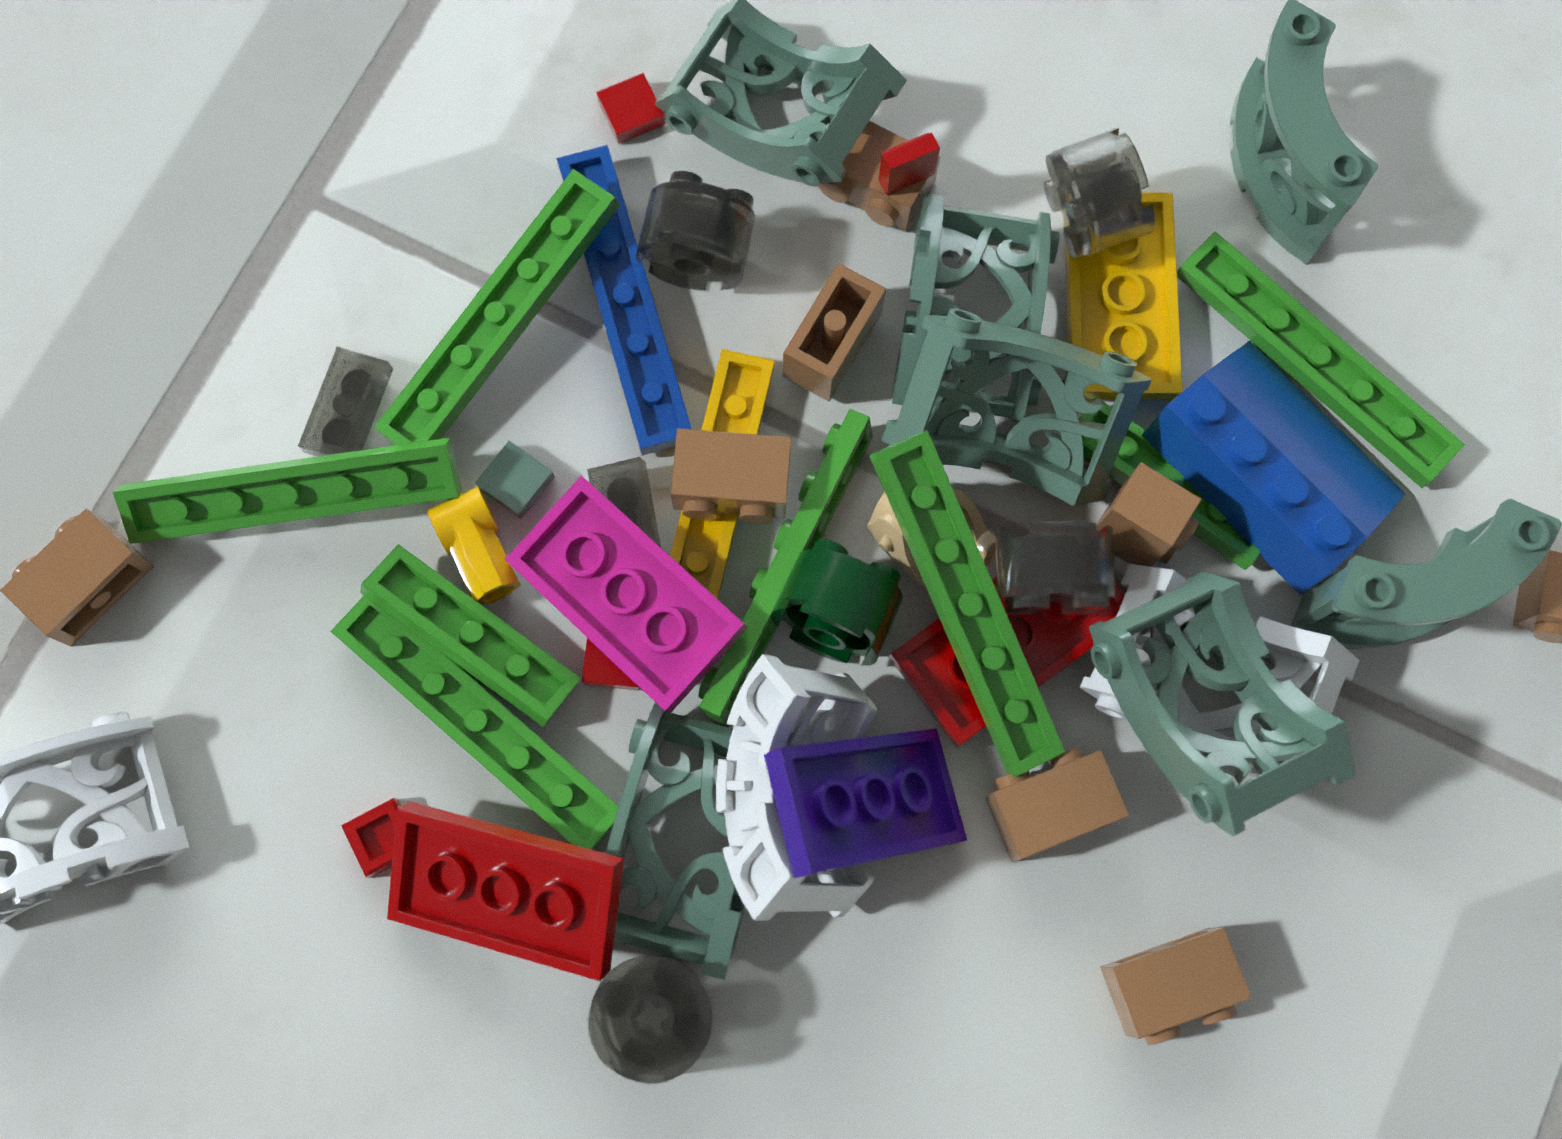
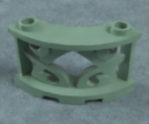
(1288, 142)
(804, 151)
(950, 233)
(1051, 468)
(1396, 603)
(1198, 762)
(713, 914)

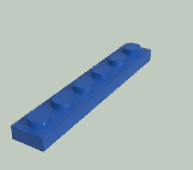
(630, 314)

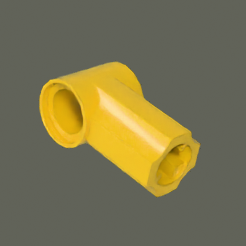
(470, 535)

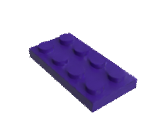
(863, 800)

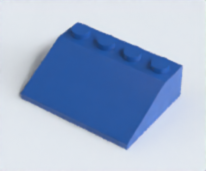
(1274, 466)

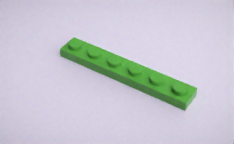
(499, 312)
(1319, 360)
(288, 490)
(820, 499)
(967, 603)
(479, 724)

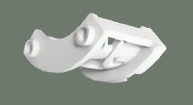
(1292, 651)
(774, 711)
(122, 838)

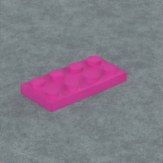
(626, 594)

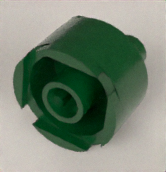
(839, 603)

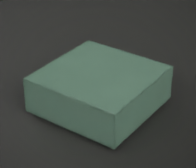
(515, 479)

